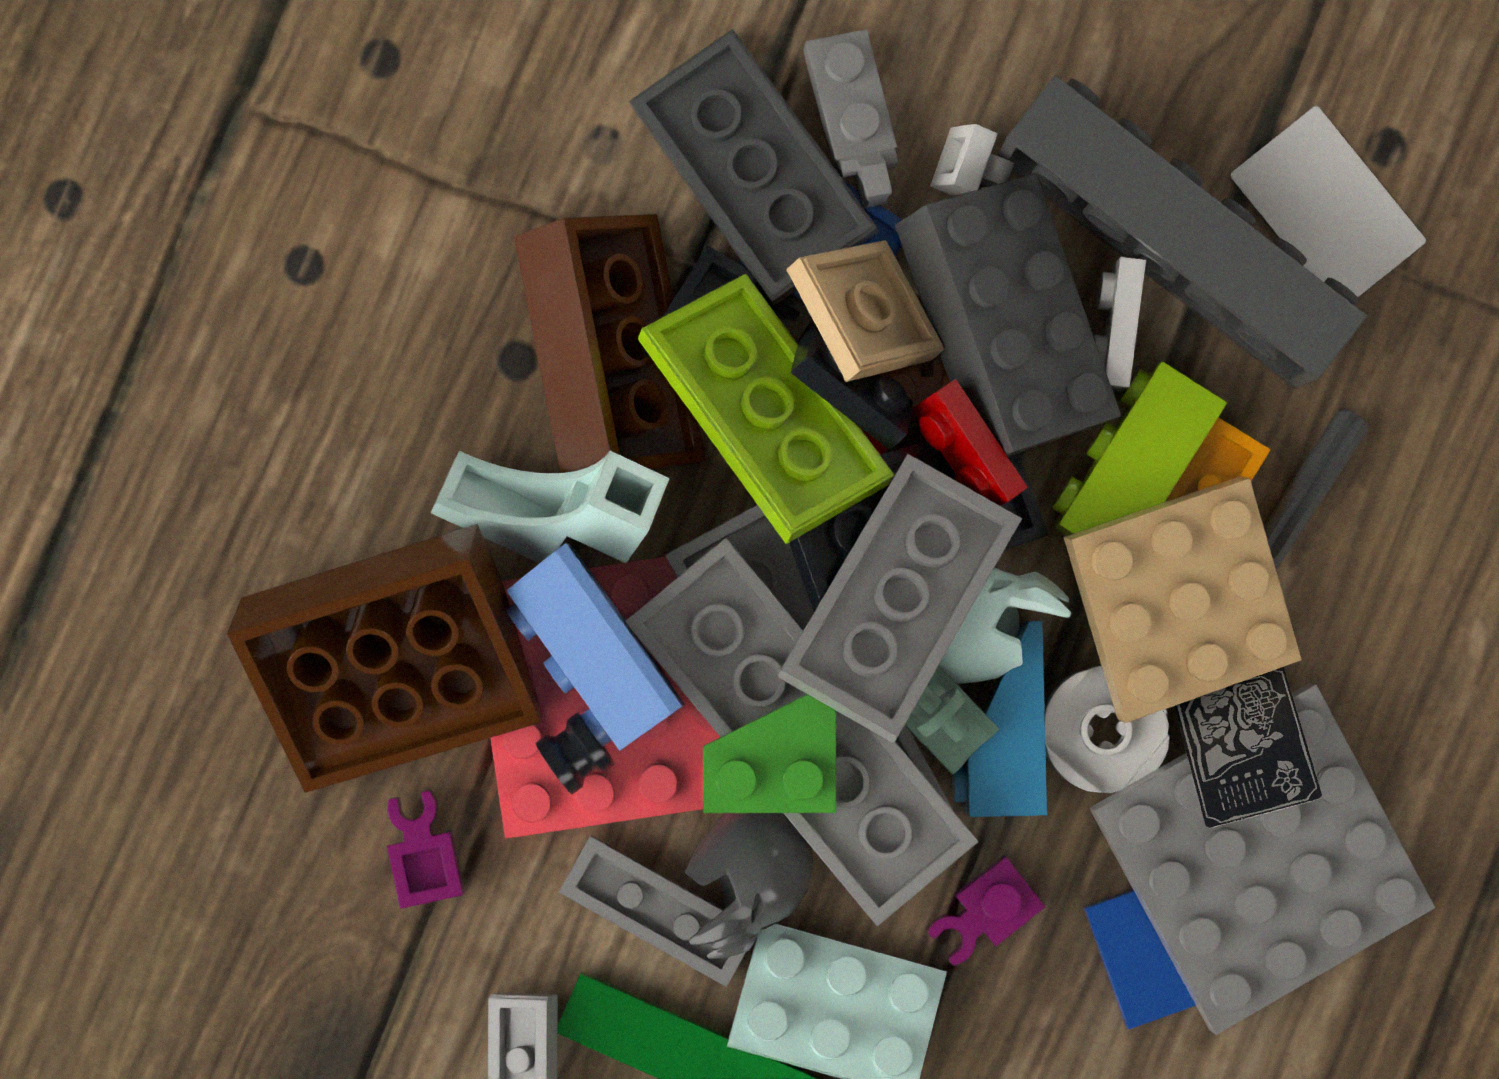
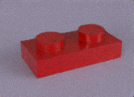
(968, 445)

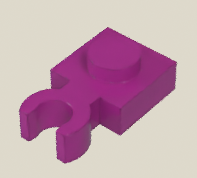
(425, 862)
(994, 904)

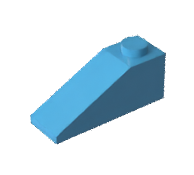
(1010, 768)

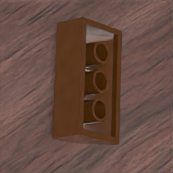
(587, 300)

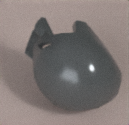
(762, 875)

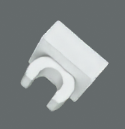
(969, 161)

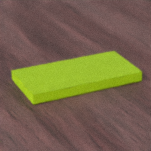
(778, 436)

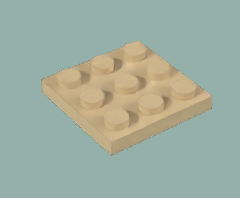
(1183, 599)

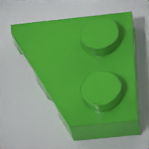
(775, 763)

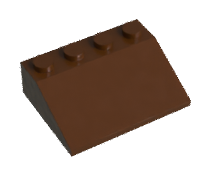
(386, 659)

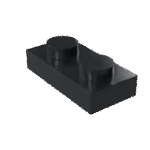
(872, 402)

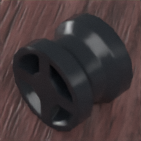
(574, 754)

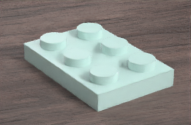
(835, 1007)

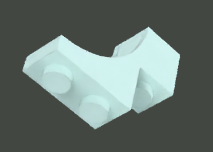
(534, 512)

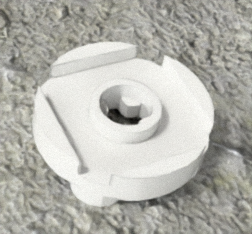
(1103, 767)

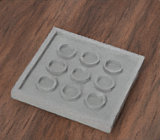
(1267, 896)

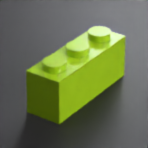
(1143, 454)

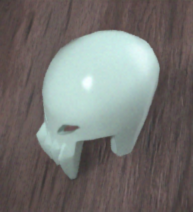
(987, 640)

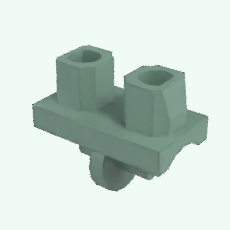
(949, 722)

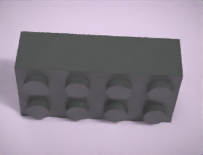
(1008, 313)

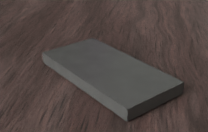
(751, 163)

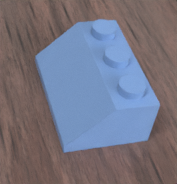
(592, 648)

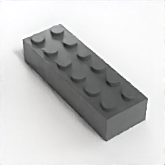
(1189, 239)

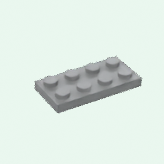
(899, 598)

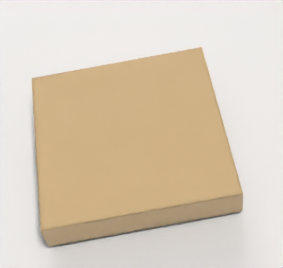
(865, 310)

